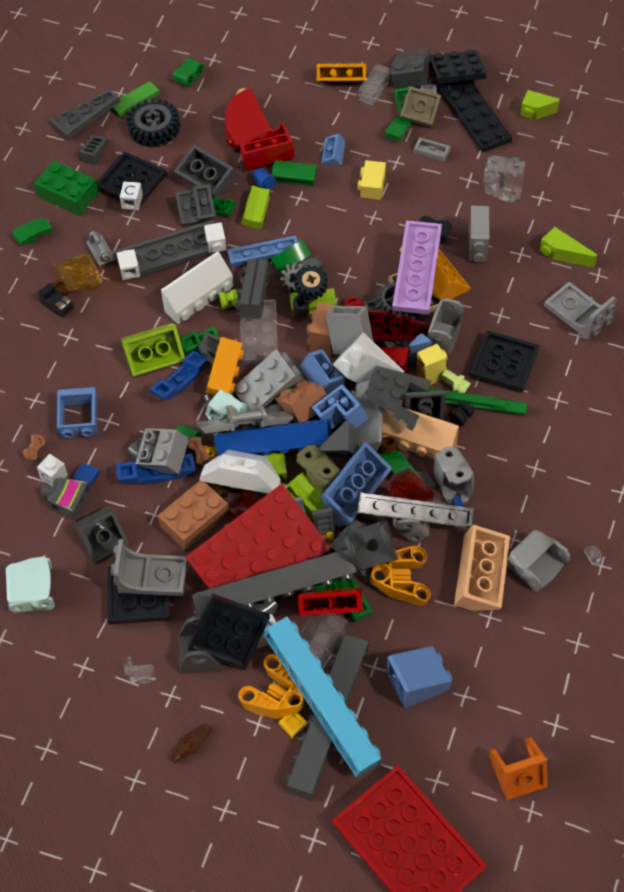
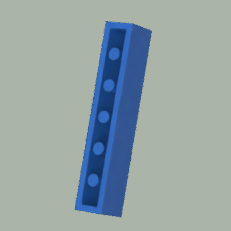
(274, 437)

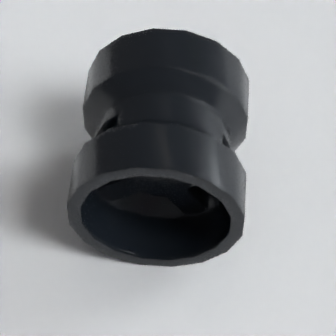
(461, 413)

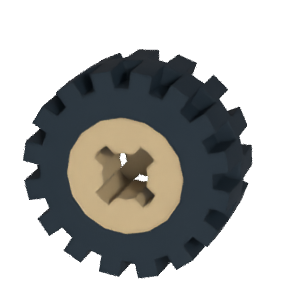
(307, 288)

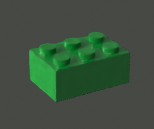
(66, 188)

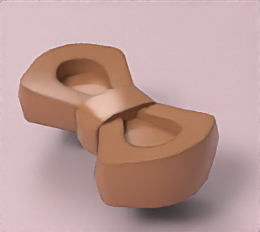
(36, 442)
(195, 444)

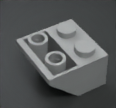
(162, 450)

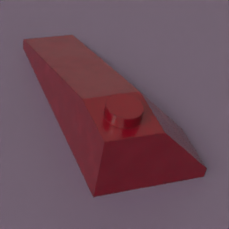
(394, 327)

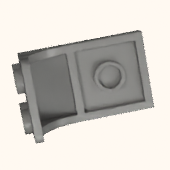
(580, 310)
(269, 379)
(148, 572)

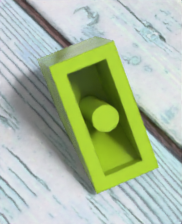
(538, 105)

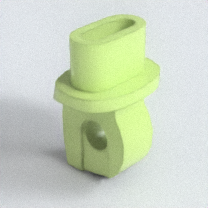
(457, 382)

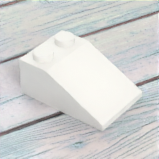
(362, 358)

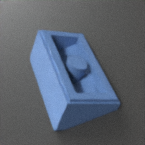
(333, 150)
(419, 343)

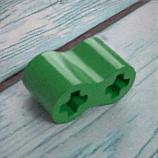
(188, 72)

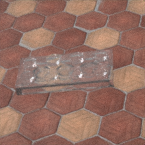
(259, 335)

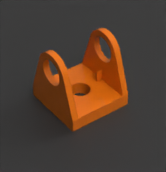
(512, 776)

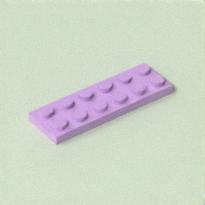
(417, 267)

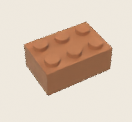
(193, 515)

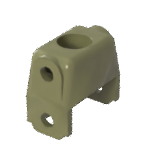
(318, 467)

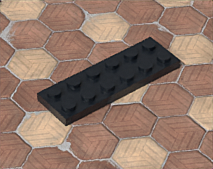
(475, 114)

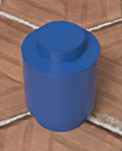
(263, 179)

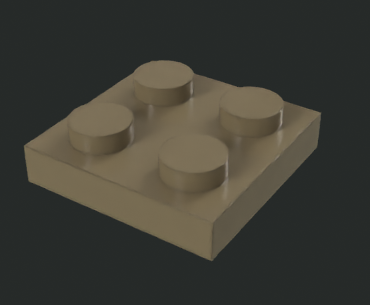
(420, 106)

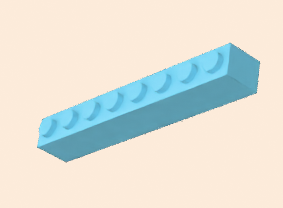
(322, 696)

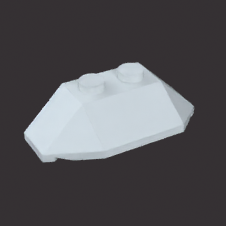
(241, 471)

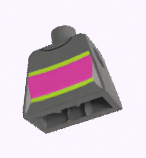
(67, 496)

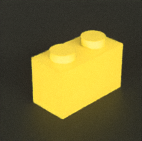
(372, 180)
(431, 363)

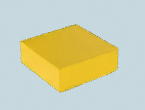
(293, 724)

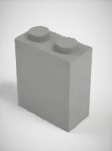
(479, 234)
(346, 325)

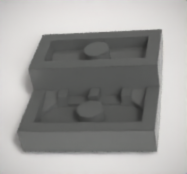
(195, 205)

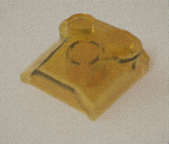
(79, 273)

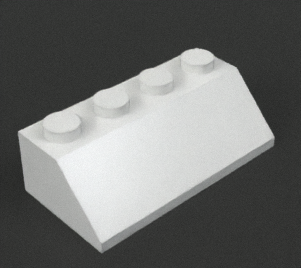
(196, 288)

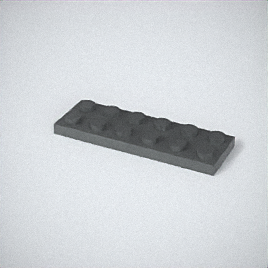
(170, 249)

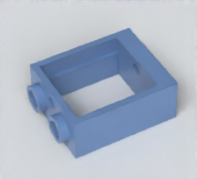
(72, 397)

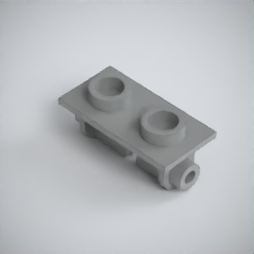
(99, 248)

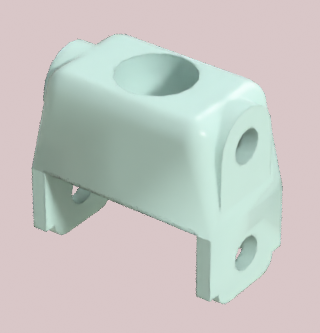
(29, 585)

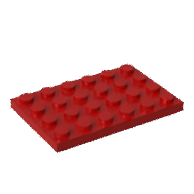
(258, 541)
(407, 838)

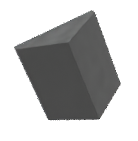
(342, 442)

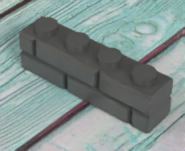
(253, 288)

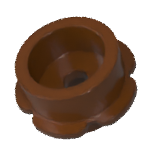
(388, 445)

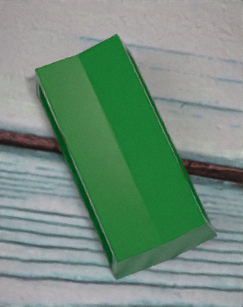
(294, 173)

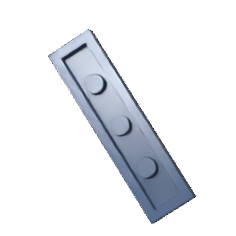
(263, 250)

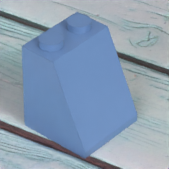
(418, 675)

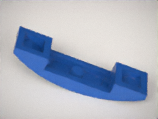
(181, 378)
(134, 474)

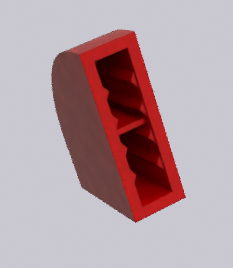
(244, 119)
(330, 601)

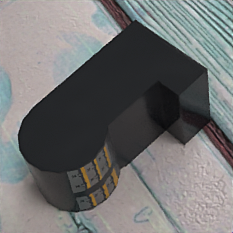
(55, 300)

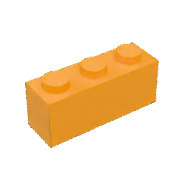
(341, 72)
(225, 366)

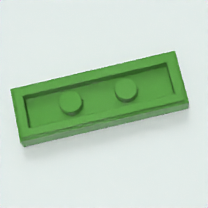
(144, 92)

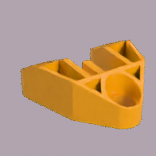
(398, 577)
(265, 705)

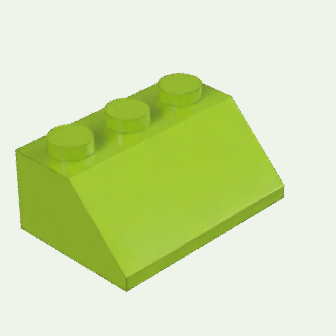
(153, 349)

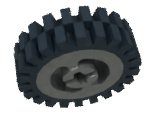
(152, 114)

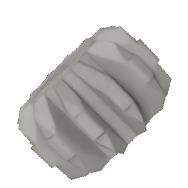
(289, 274)

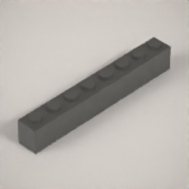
(281, 581)
(316, 743)

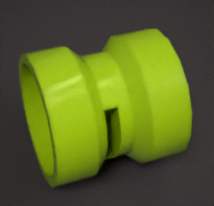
(228, 299)

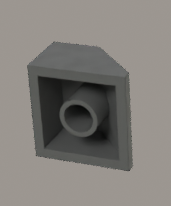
(100, 533)

